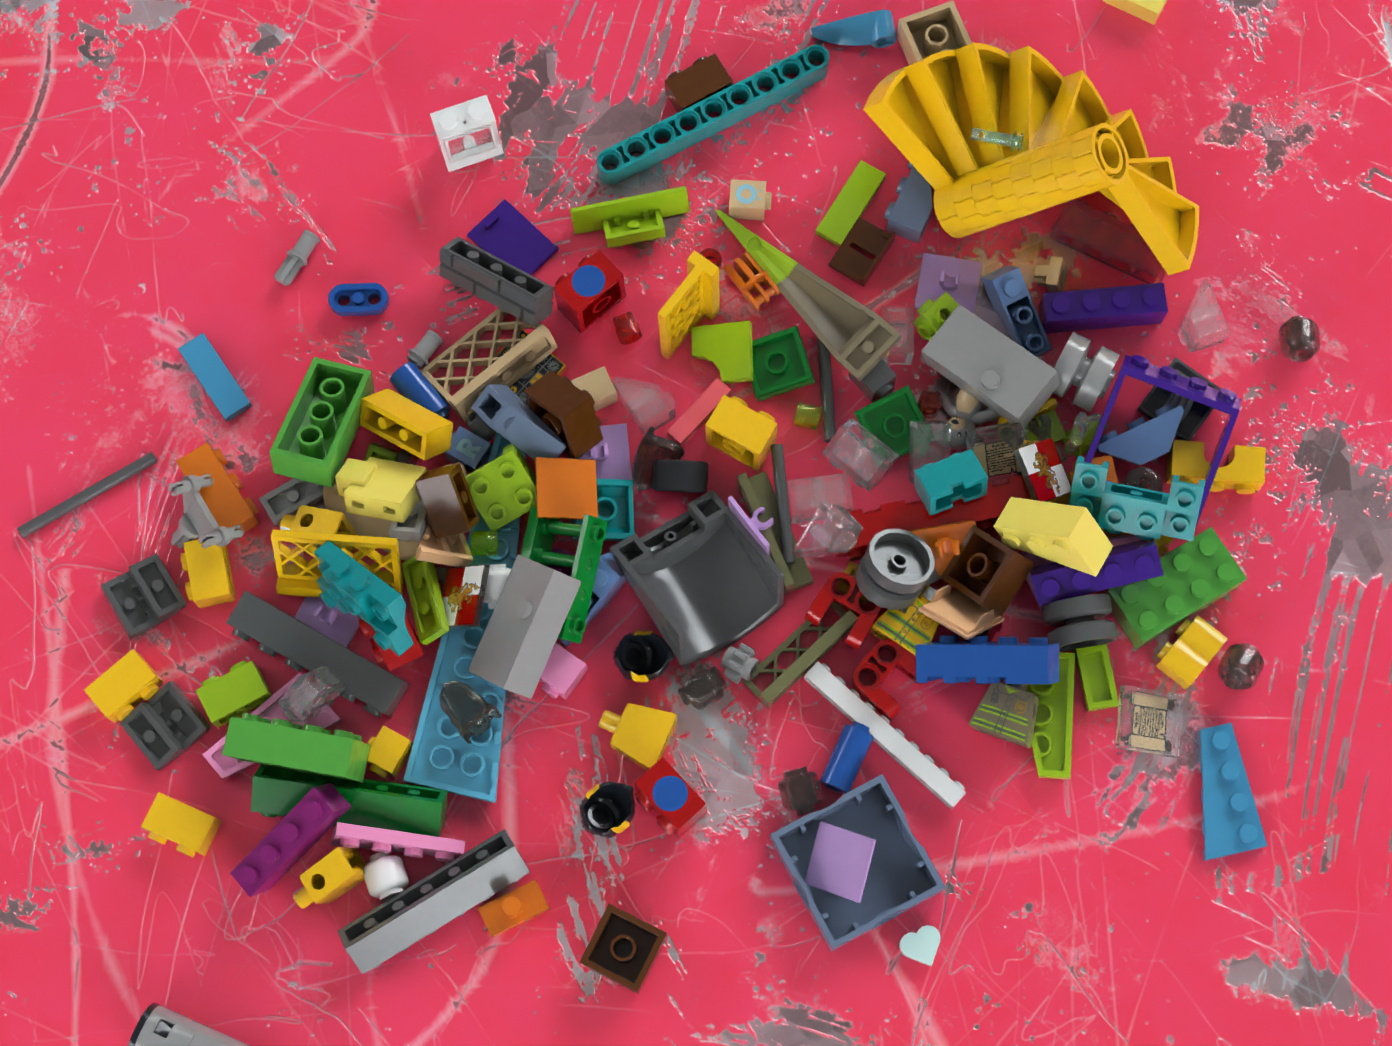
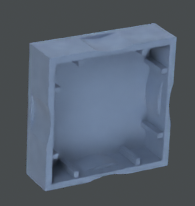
(898, 871)

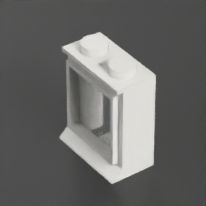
(467, 133)

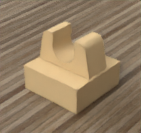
(1052, 275)

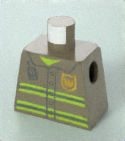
(1007, 713)

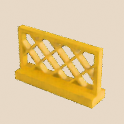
(689, 303)
(301, 577)

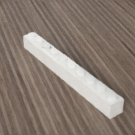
(884, 735)

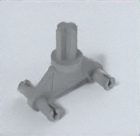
(197, 518)

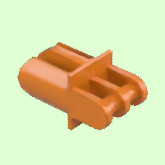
(750, 279)

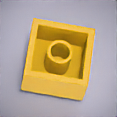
(741, 432)

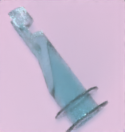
(1013, 141)

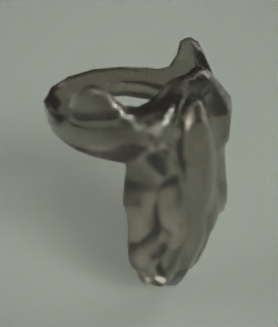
(651, 449)
(467, 709)

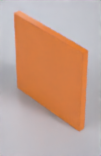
(565, 488)

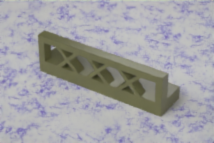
(757, 493)
(805, 661)

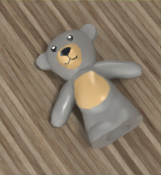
(964, 416)

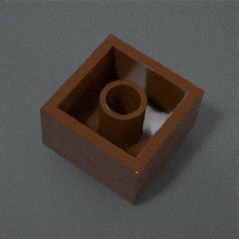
(566, 412)
(987, 570)
(623, 948)

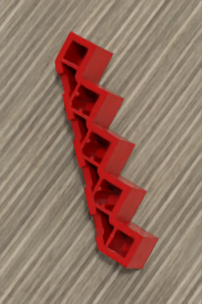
(914, 516)

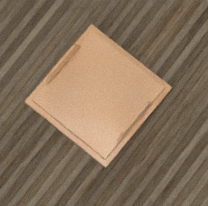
(960, 613)

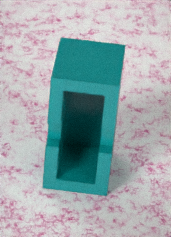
(949, 481)

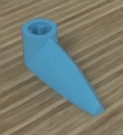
(869, 28)

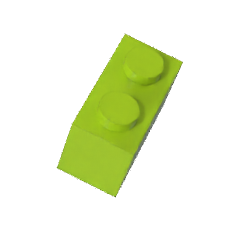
(233, 693)

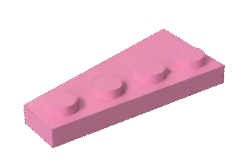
(270, 709)
(396, 841)

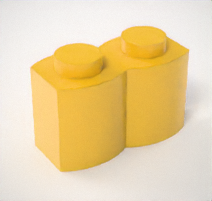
(1190, 652)

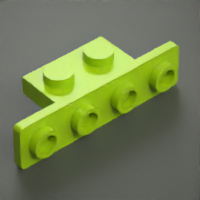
(632, 217)

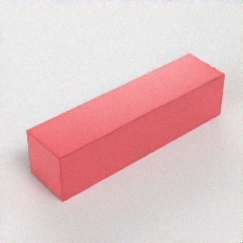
(698, 413)

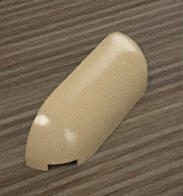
(366, 525)

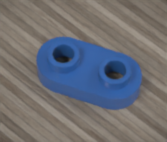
(360, 297)

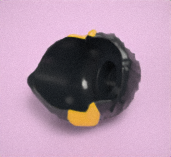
(642, 656)
(607, 809)

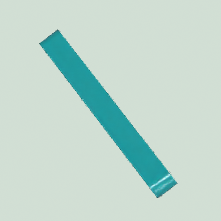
(707, 126)

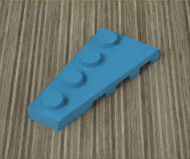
(1229, 809)

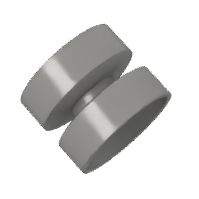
(1089, 375)

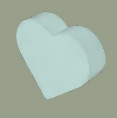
(921, 945)

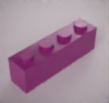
(290, 839)

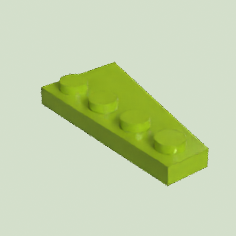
(1055, 722)

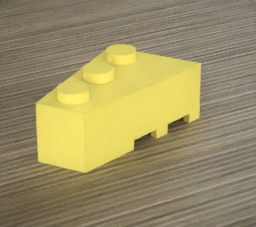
(1055, 533)

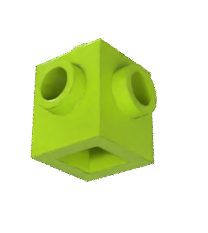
(934, 314)

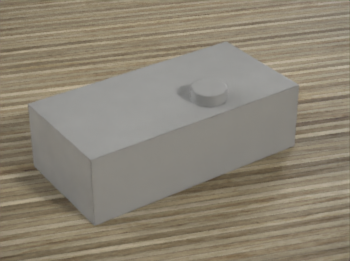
(990, 367)
(524, 626)

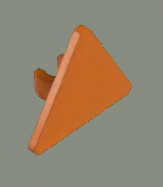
(944, 541)

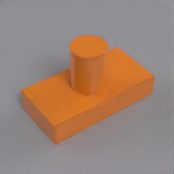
(513, 908)

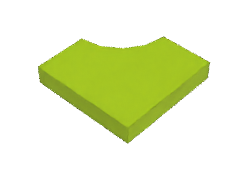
(727, 347)

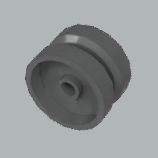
(894, 569)
(1080, 622)

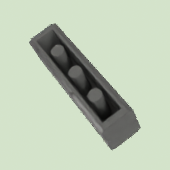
(496, 281)

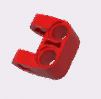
(849, 602)
(880, 670)

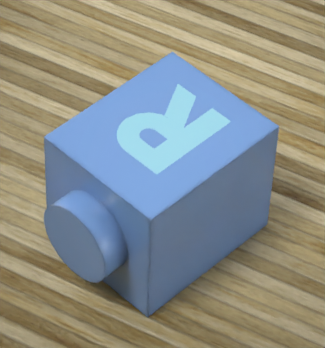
(468, 450)

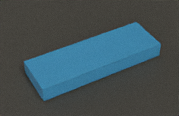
(215, 377)

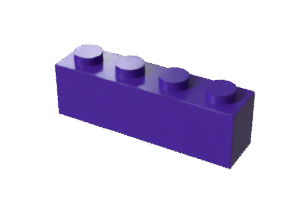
(1103, 308)
(1123, 566)

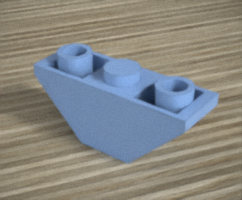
(1144, 439)

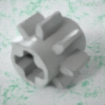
(739, 663)

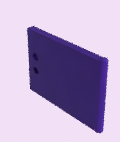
(513, 239)

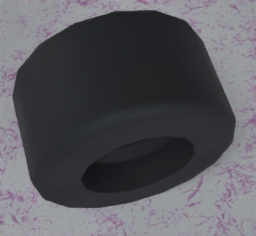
(680, 476)

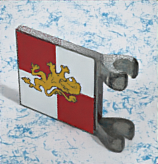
(1038, 460)
(463, 593)

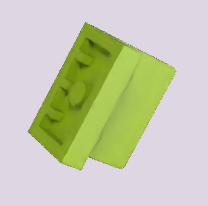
(503, 488)

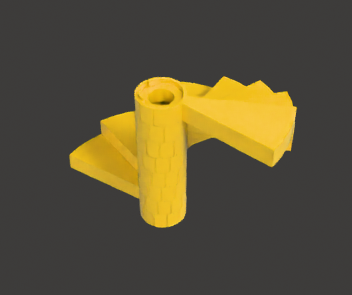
(1065, 154)

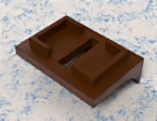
(867, 238)

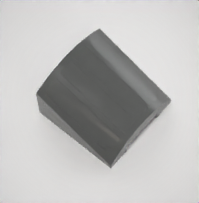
(702, 579)

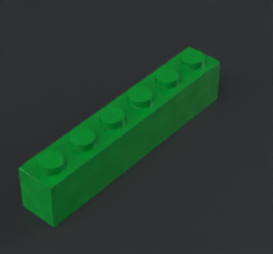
(372, 802)

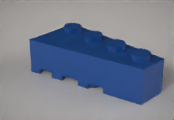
(988, 661)

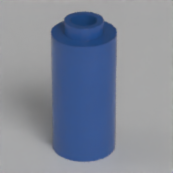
(415, 386)
(846, 758)

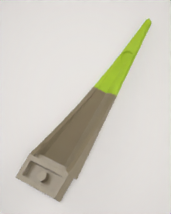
(844, 326)

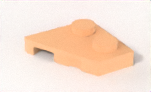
(445, 550)

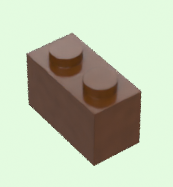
(697, 82)
(447, 500)

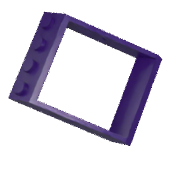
(1192, 388)

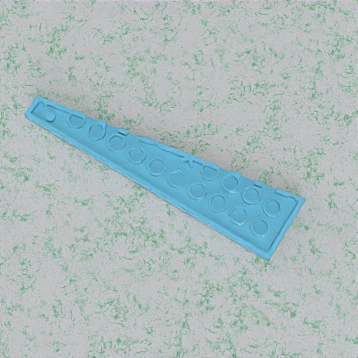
(438, 752)

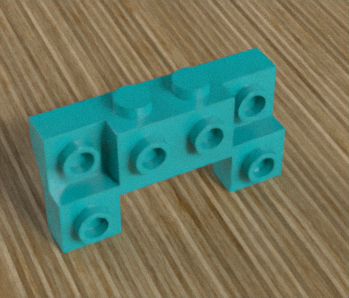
(1135, 509)
(357, 590)

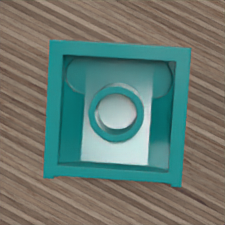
(616, 507)

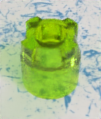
(807, 415)
(484, 543)

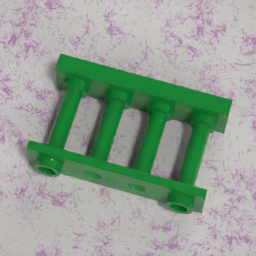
(584, 565)

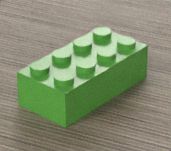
(321, 422)
(1192, 580)
(296, 749)

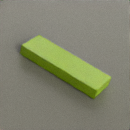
(850, 203)
(425, 600)

